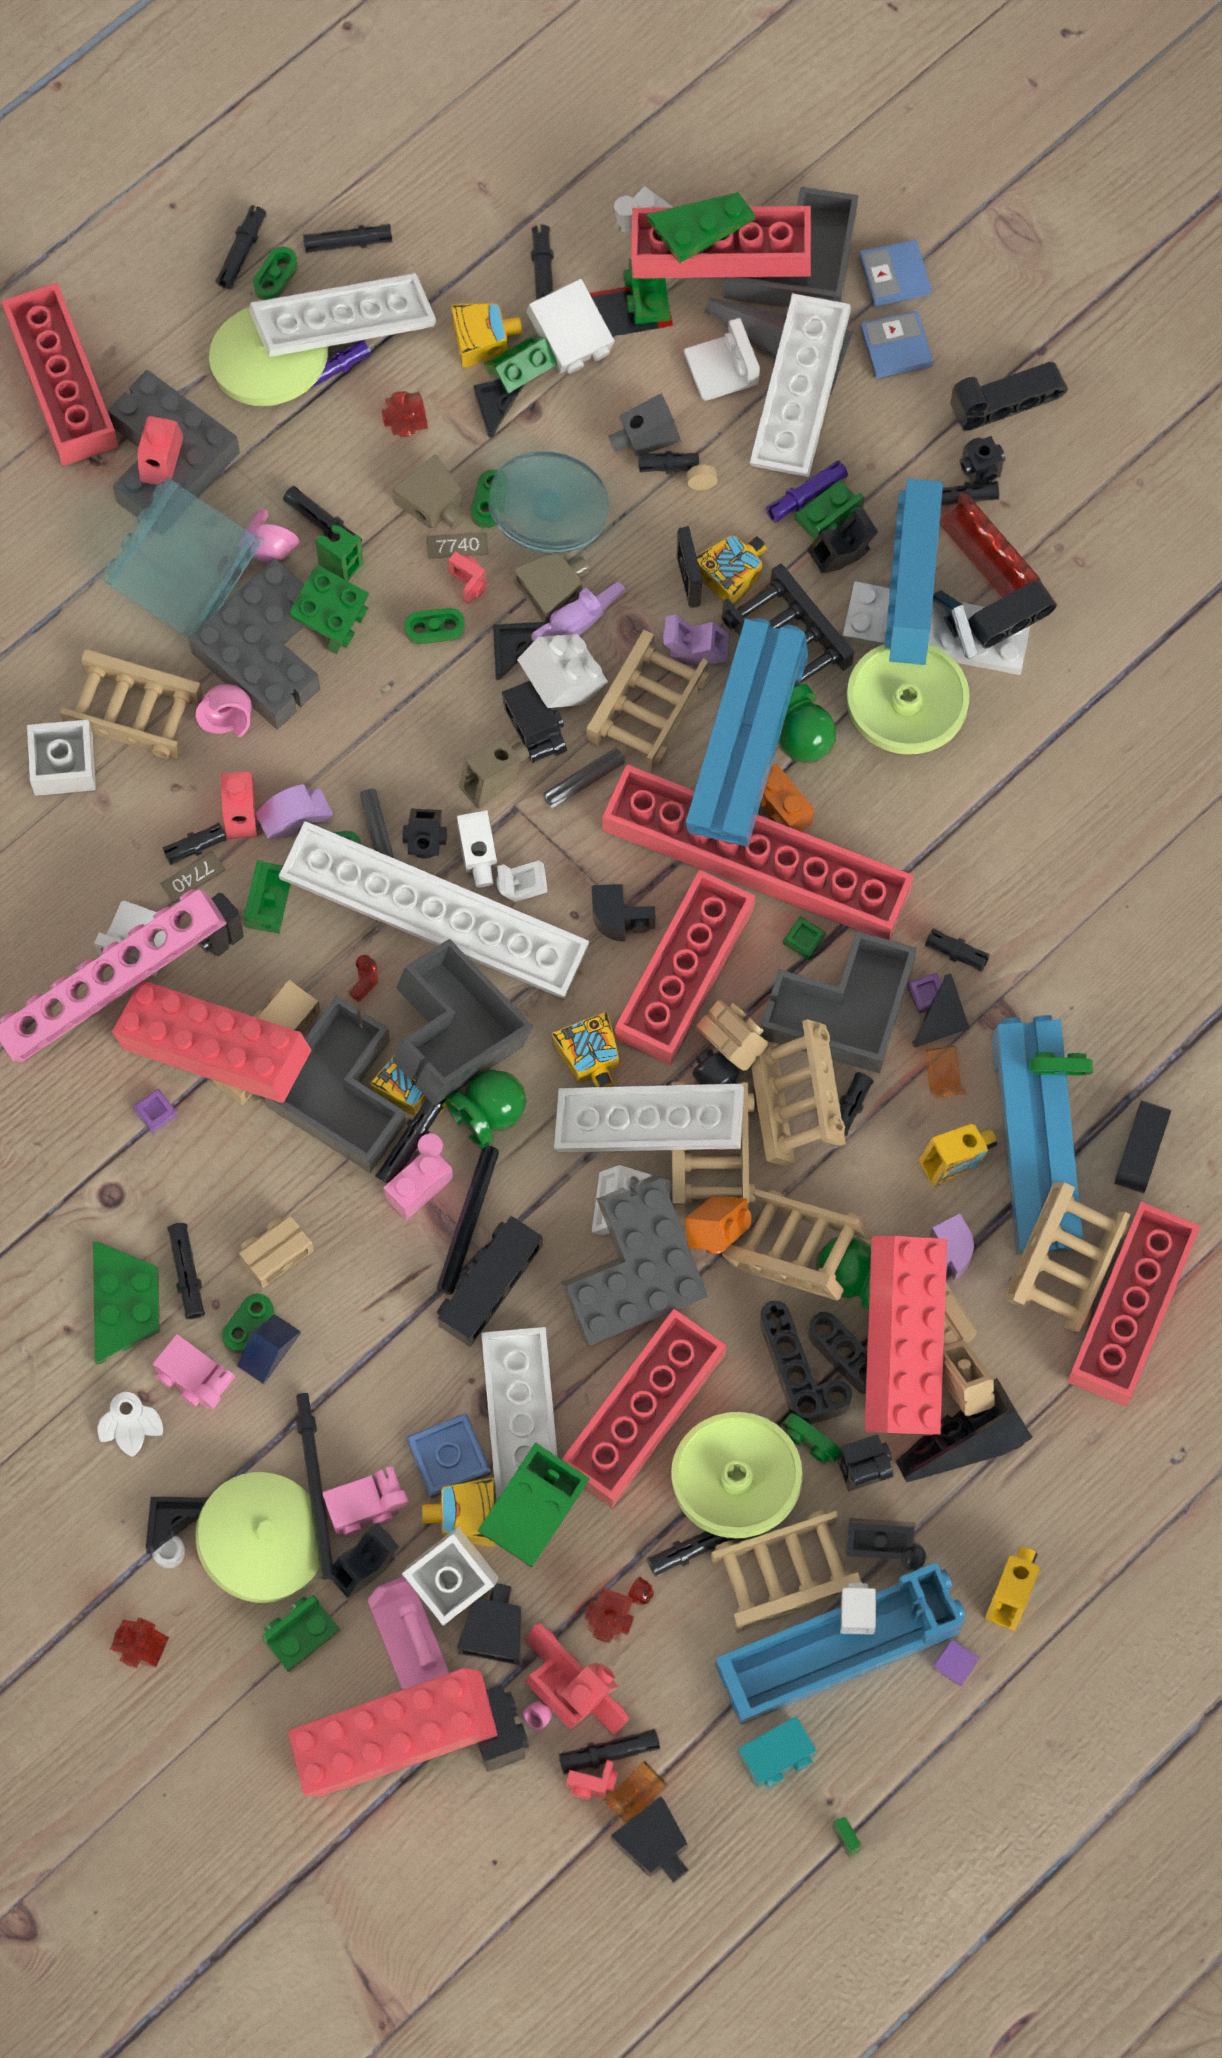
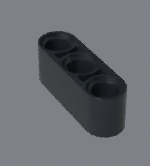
(1012, 614)
(1142, 1146)
(840, 1338)

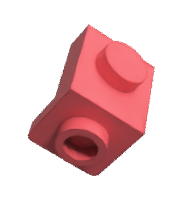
(469, 572)
(590, 1688)
(586, 1785)

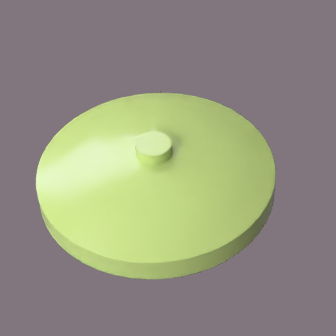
(252, 377)
(907, 704)
(736, 1475)
(258, 1537)

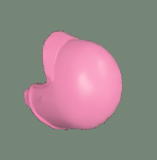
(277, 540)
(224, 710)

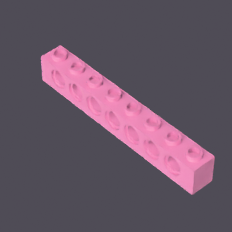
(205, 921)

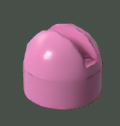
(537, 1715)

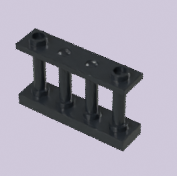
(799, 607)

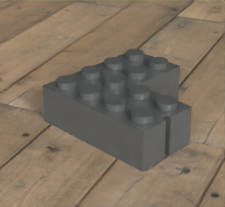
(831, 239)
(203, 452)
(248, 647)
(856, 1013)
(467, 1026)
(328, 1090)
(652, 1267)

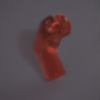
(367, 977)

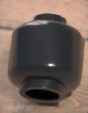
(714, 1069)

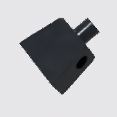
(493, 1628)
(653, 1841)

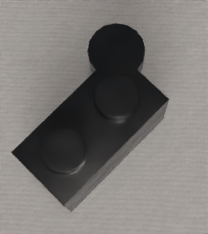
(534, 722)
(865, 1462)
(885, 1540)

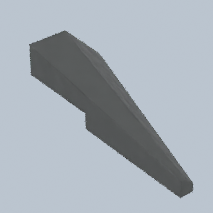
(764, 327)

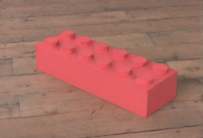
(766, 247)
(60, 374)
(684, 967)
(212, 1041)
(1133, 1304)
(906, 1335)
(644, 1406)
(392, 1732)

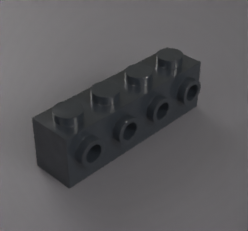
(490, 1280)

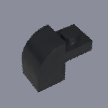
(843, 545)
(614, 918)
(365, 1561)

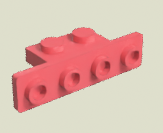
(557, 1673)

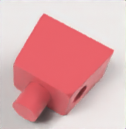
(159, 443)
(239, 800)

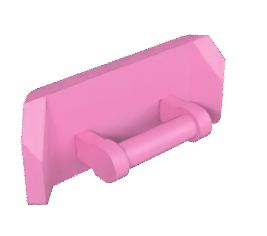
(406, 1633)

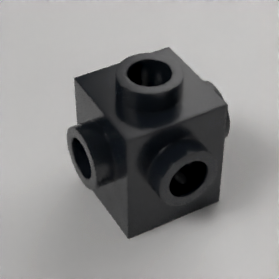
(982, 460)
(424, 833)

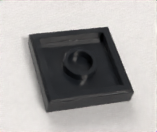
(689, 567)

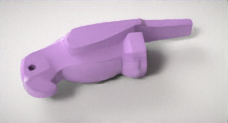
(580, 614)

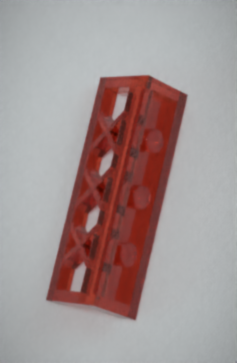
(987, 547)

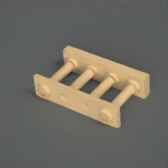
(631, 676)
(153, 683)
(771, 1102)
(684, 1162)
(1035, 1257)
(796, 1273)
(779, 1602)

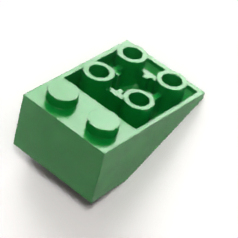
(533, 1504)

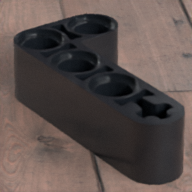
(1008, 396)
(797, 1362)

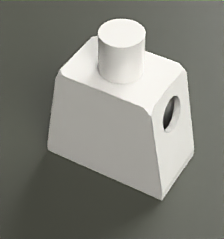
(474, 837)

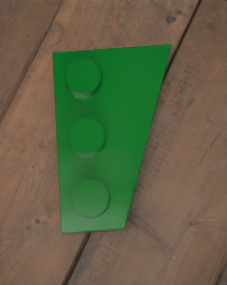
(700, 224)

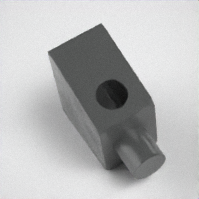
(646, 427)

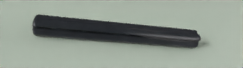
(467, 1220)

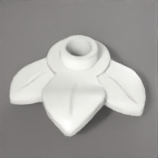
(129, 1428)

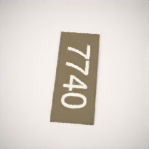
(462, 543)
(192, 876)

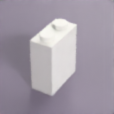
(571, 326)

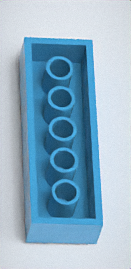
(913, 571)

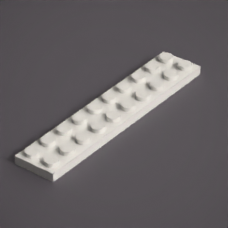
(434, 909)

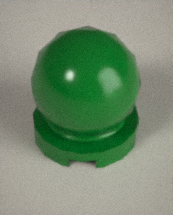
(807, 728)
(490, 1104)
(853, 1269)

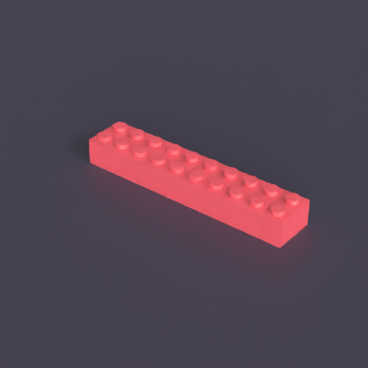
(776, 862)

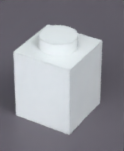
(858, 1609)

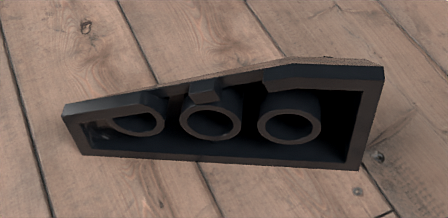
(967, 1439)

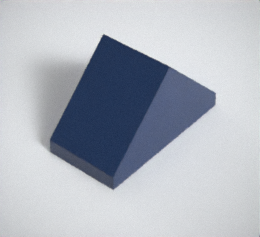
(267, 1348)

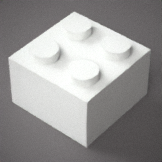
(562, 670)
(61, 757)
(450, 1575)

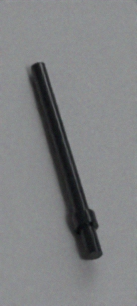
(306, 1428)

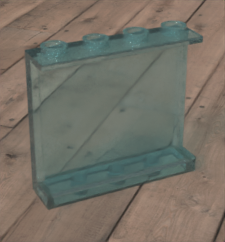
(181, 558)

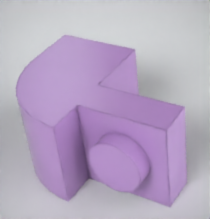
(693, 643)
(290, 808)
(959, 1244)

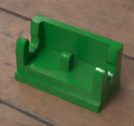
(340, 557)
(266, 898)

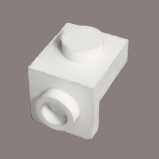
(522, 881)

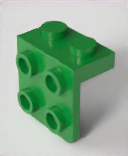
(330, 607)

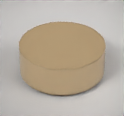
(702, 477)

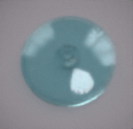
(548, 502)

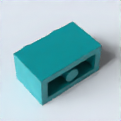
(777, 1753)

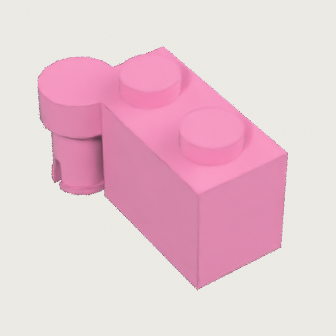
(420, 1179)
(192, 1373)
(365, 1502)

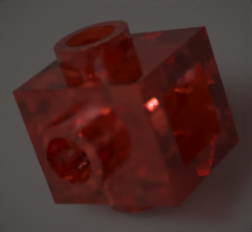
(404, 413)
(610, 1604)
(139, 1643)

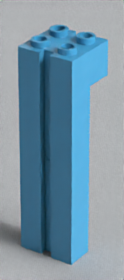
(747, 731)
(1034, 1123)
(818, 1657)

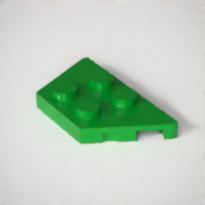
(123, 1301)

